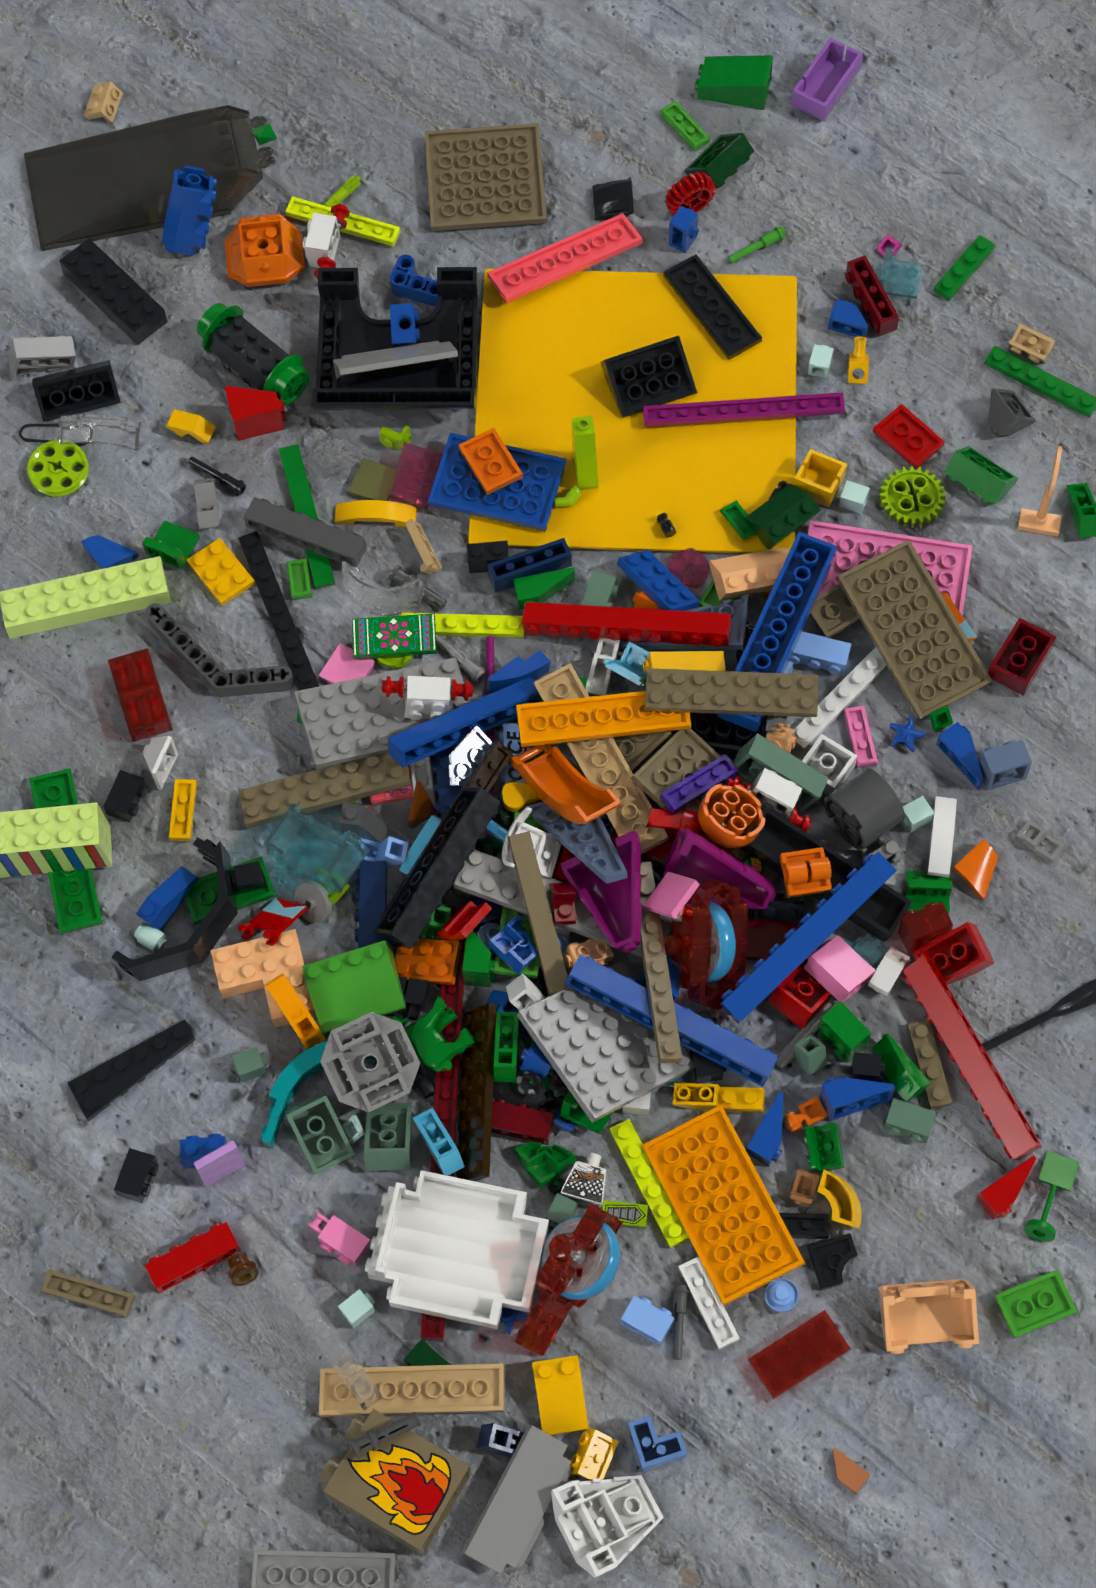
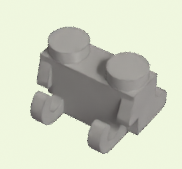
(887, 850)

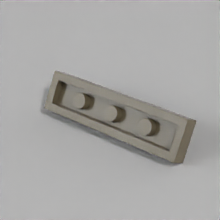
(929, 1064)
(88, 1293)

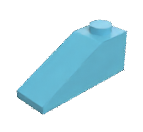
(439, 1142)

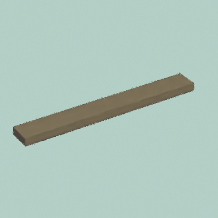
(538, 912)

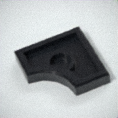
(830, 1258)

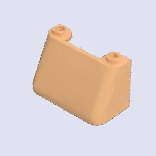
(928, 1313)

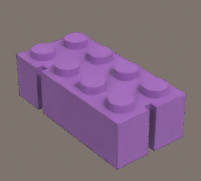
(826, 79)

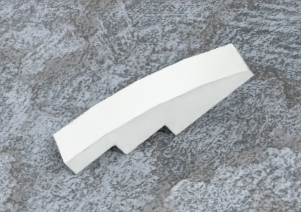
(942, 836)

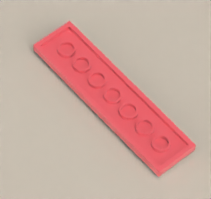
(564, 258)

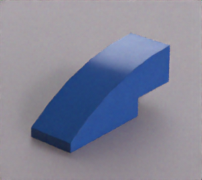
(517, 670)

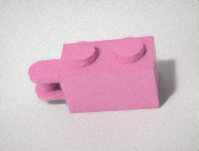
(340, 1239)

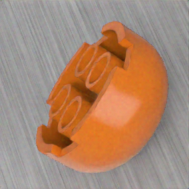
(729, 815)

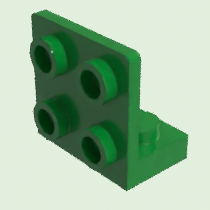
(172, 544)
(572, 1111)

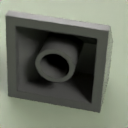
(1008, 412)

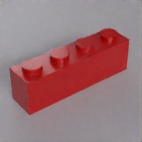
(192, 1257)

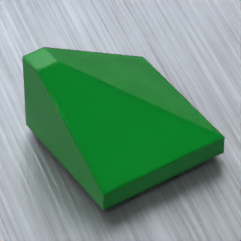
(264, 134)

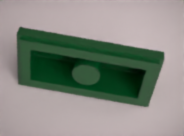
(424, 1355)

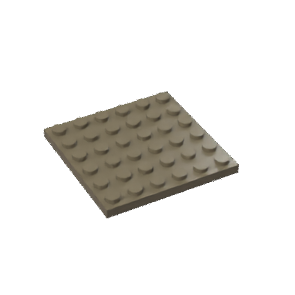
(485, 177)

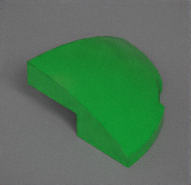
(544, 1162)

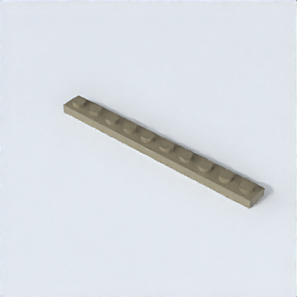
(658, 976)

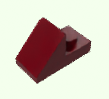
(562, 903)

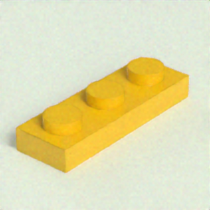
(182, 810)

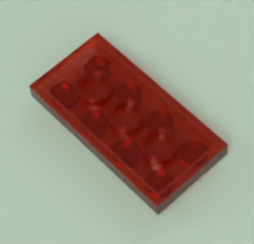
(799, 1354)

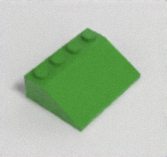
(354, 985)

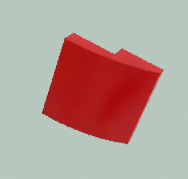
(463, 921)

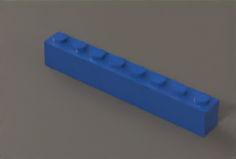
(456, 724)

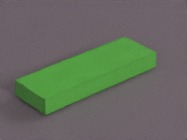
(685, 126)

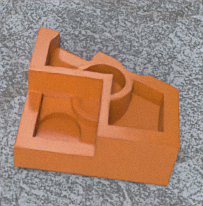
(978, 868)

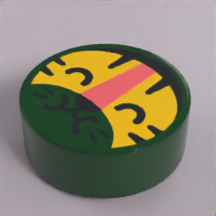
(755, 863)

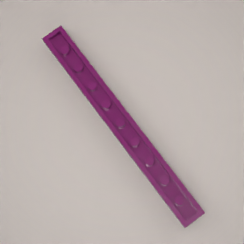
(743, 409)

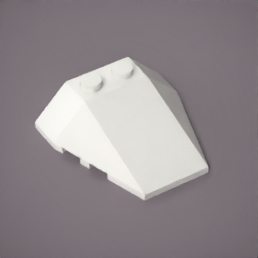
(604, 1519)

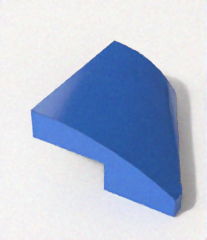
(106, 552)
(514, 945)

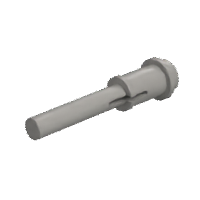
(476, 673)

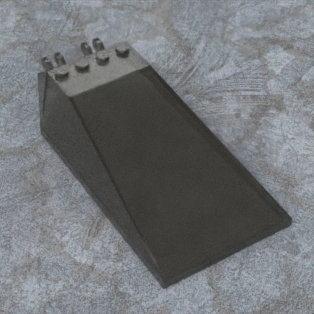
(125, 176)

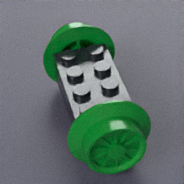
(251, 352)

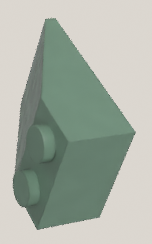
(319, 1133)
(388, 1138)

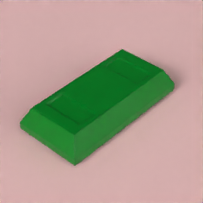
(735, 516)

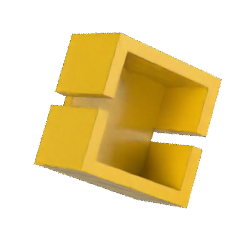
(820, 477)

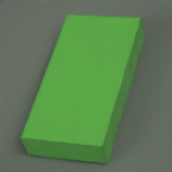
(299, 579)

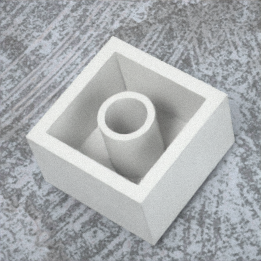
(831, 761)

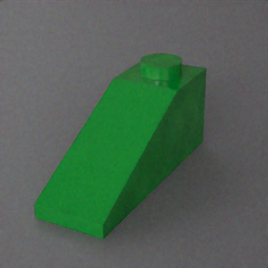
(1083, 509)
(541, 586)
(506, 1047)
(900, 1069)

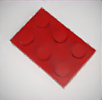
(908, 436)

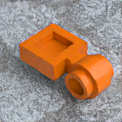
(810, 1112)

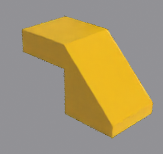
(188, 423)

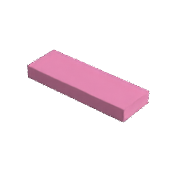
(860, 736)

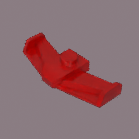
(677, 821)

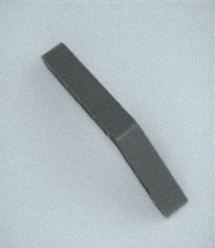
(205, 661)

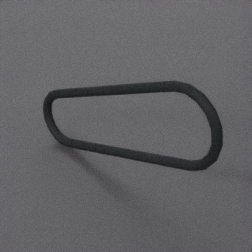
(38, 440)

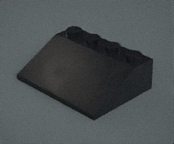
(649, 376)

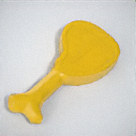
(517, 795)

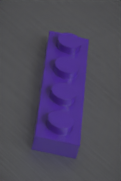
(698, 783)

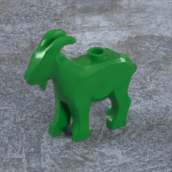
(430, 1044)

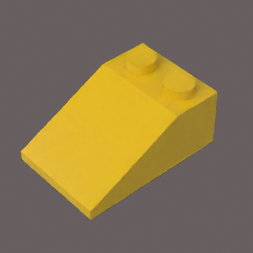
(560, 1395)

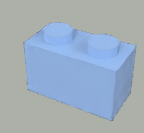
(647, 1320)

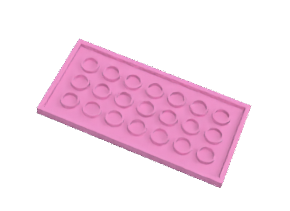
(945, 561)

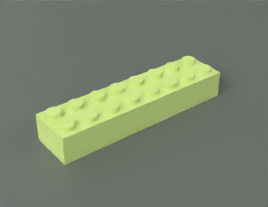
(84, 597)

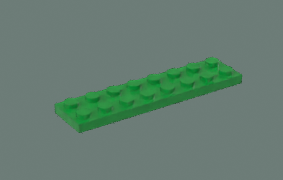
(75, 890)

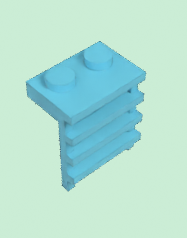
(630, 664)

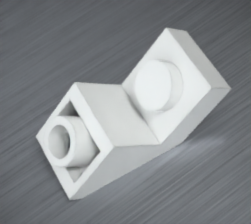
(888, 971)

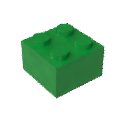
(843, 1032)

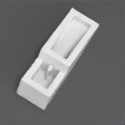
(599, 675)

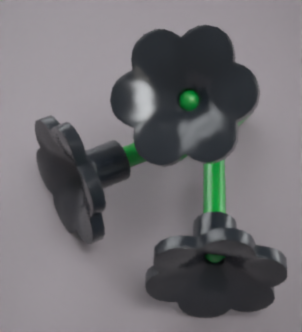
(530, 1085)

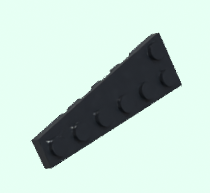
(114, 1077)

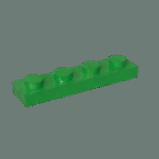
(964, 267)

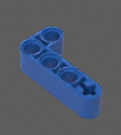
(410, 281)

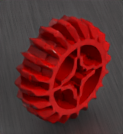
(690, 192)

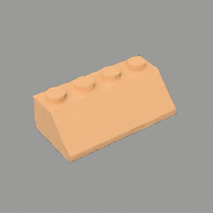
(747, 572)

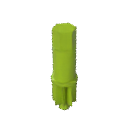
(344, 191)

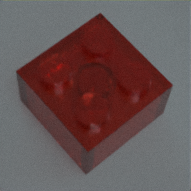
(924, 926)

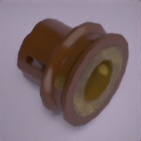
(242, 1271)

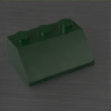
(722, 158)
(782, 515)

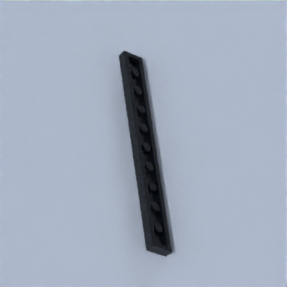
(278, 611)

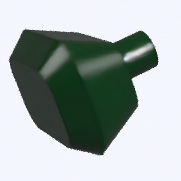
(556, 1185)

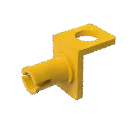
(858, 359)

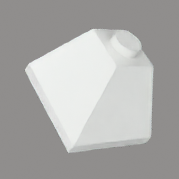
(160, 758)

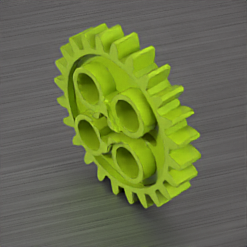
(895, 500)

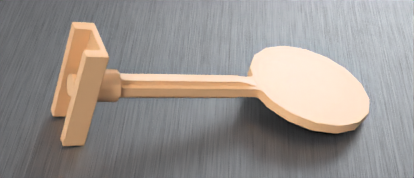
(1041, 521)

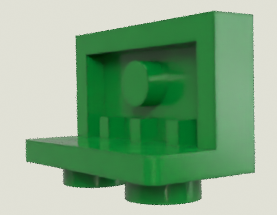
(824, 1147)

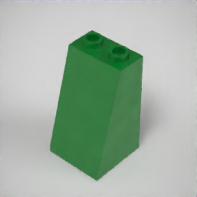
(735, 80)

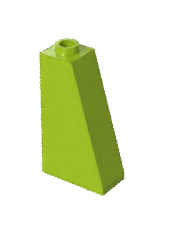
(584, 452)

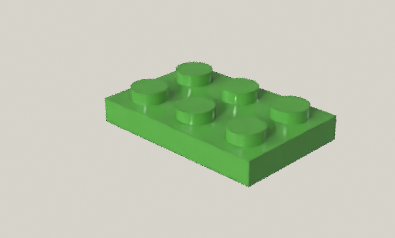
(1035, 1304)

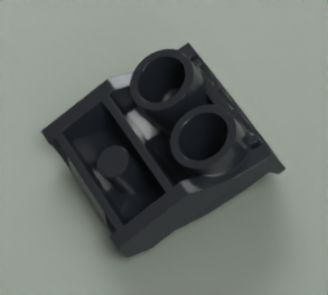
(613, 199)

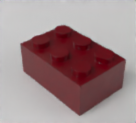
(1021, 656)

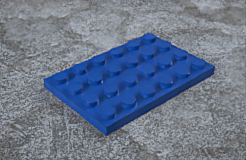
(519, 503)

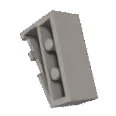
(40, 354)

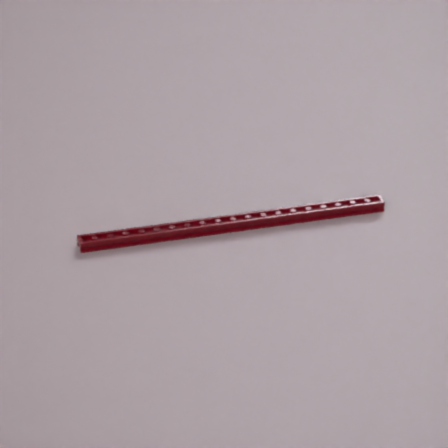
(446, 1103)

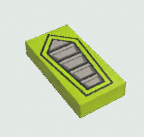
(629, 1213)

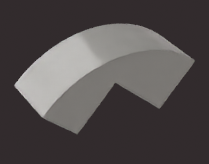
(206, 503)

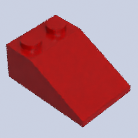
(958, 953)
(799, 996)

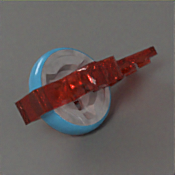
(575, 1243)

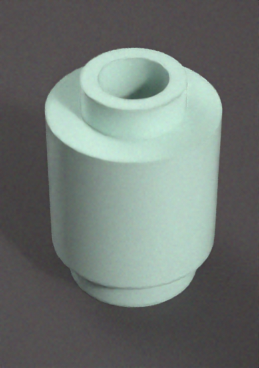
(151, 937)

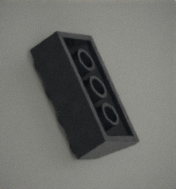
(76, 390)

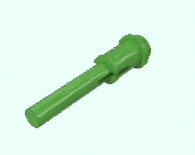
(766, 240)

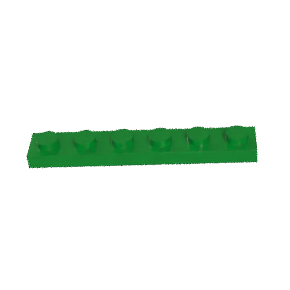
(1041, 381)

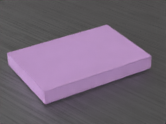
(219, 1163)

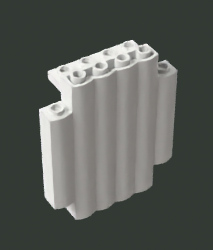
(457, 1249)

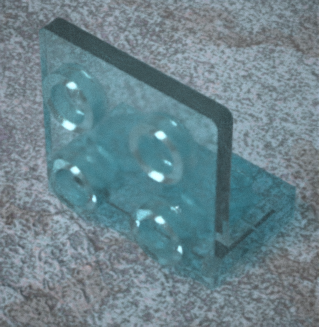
(900, 277)

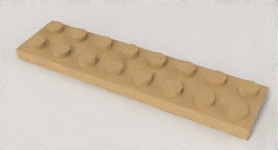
(419, 1390)

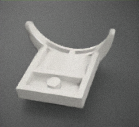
(544, 844)

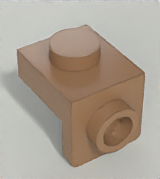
(804, 1187)

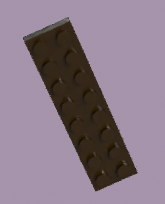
(477, 1094)

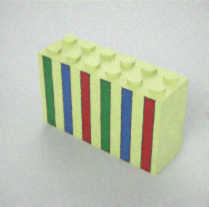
(54, 840)

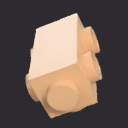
(782, 736)
(595, 949)

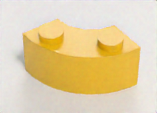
(843, 1199)

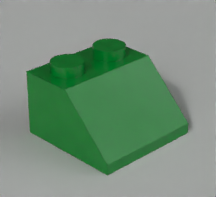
(477, 963)

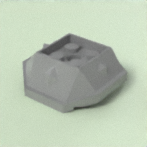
(367, 1037)

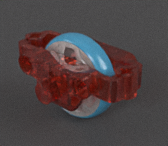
(710, 942)

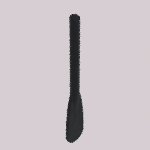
(1074, 1001)

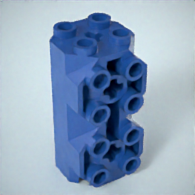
(188, 211)

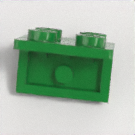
(926, 889)

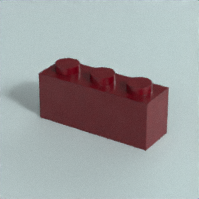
(521, 1121)

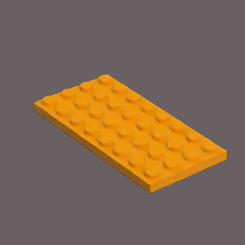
(723, 1205)

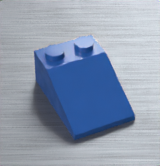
(850, 1096)

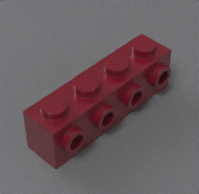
(871, 295)

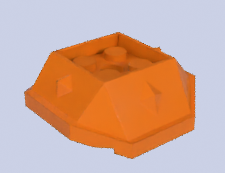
(275, 263)

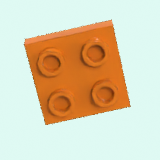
(806, 872)

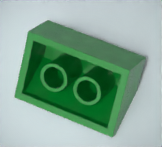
(980, 475)

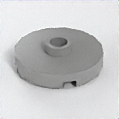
(315, 898)

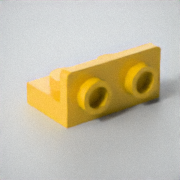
(593, 1455)

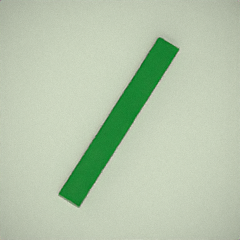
(303, 503)

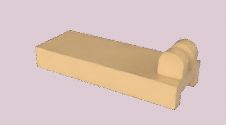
(424, 547)

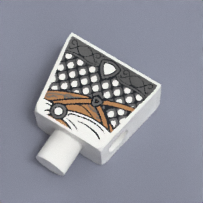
(586, 1182)

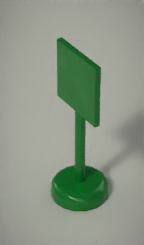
(1059, 1173)

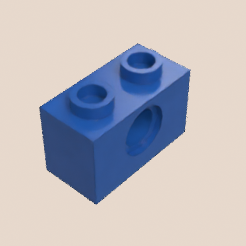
(399, 314)

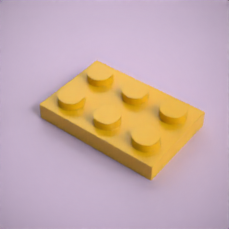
(220, 572)

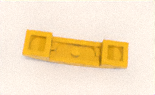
(374, 511)

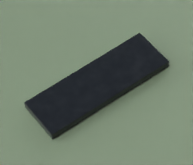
(712, 306)

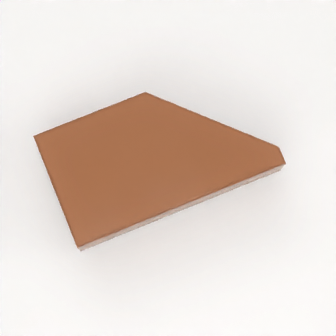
(849, 1472)

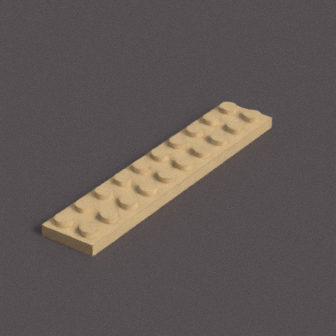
(605, 765)

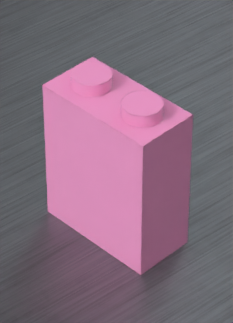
(839, 968)

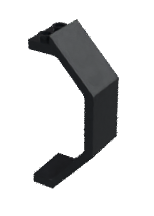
(206, 934)

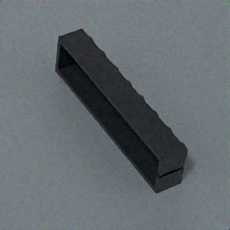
(877, 915)

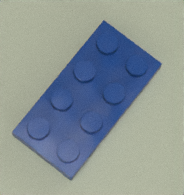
(657, 581)

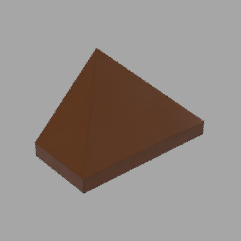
(421, 807)

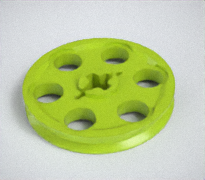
(60, 475)

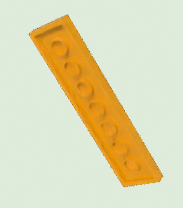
(593, 719)

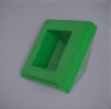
(941, 718)

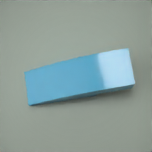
(420, 843)

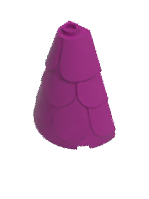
(702, 860)
(616, 903)

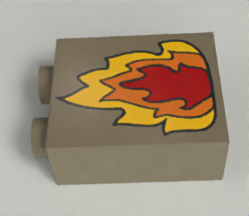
(399, 1487)

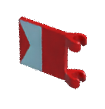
(273, 919)

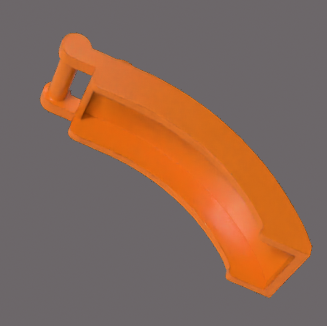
(562, 785)

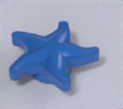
(906, 734)
(508, 1317)

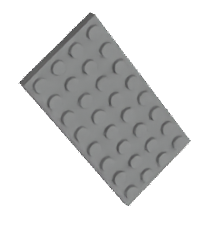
(356, 718)

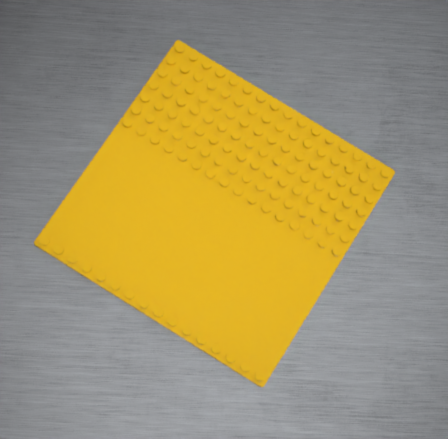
(546, 368)

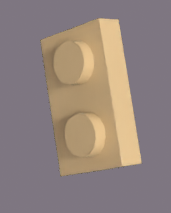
(103, 102)
(1031, 343)

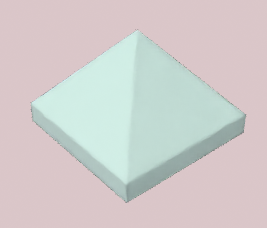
(353, 1129)

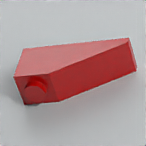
(1001, 1195)

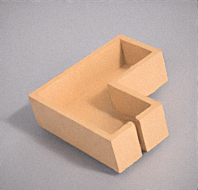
(253, 964)

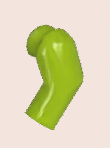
(570, 499)

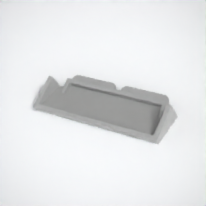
(394, 357)
(519, 1502)

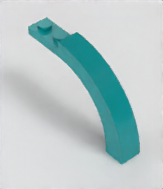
(288, 1083)

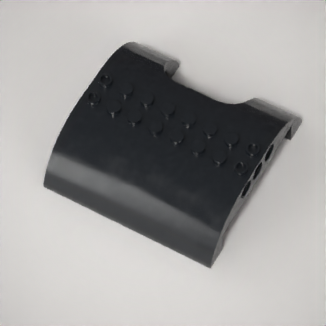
(425, 385)

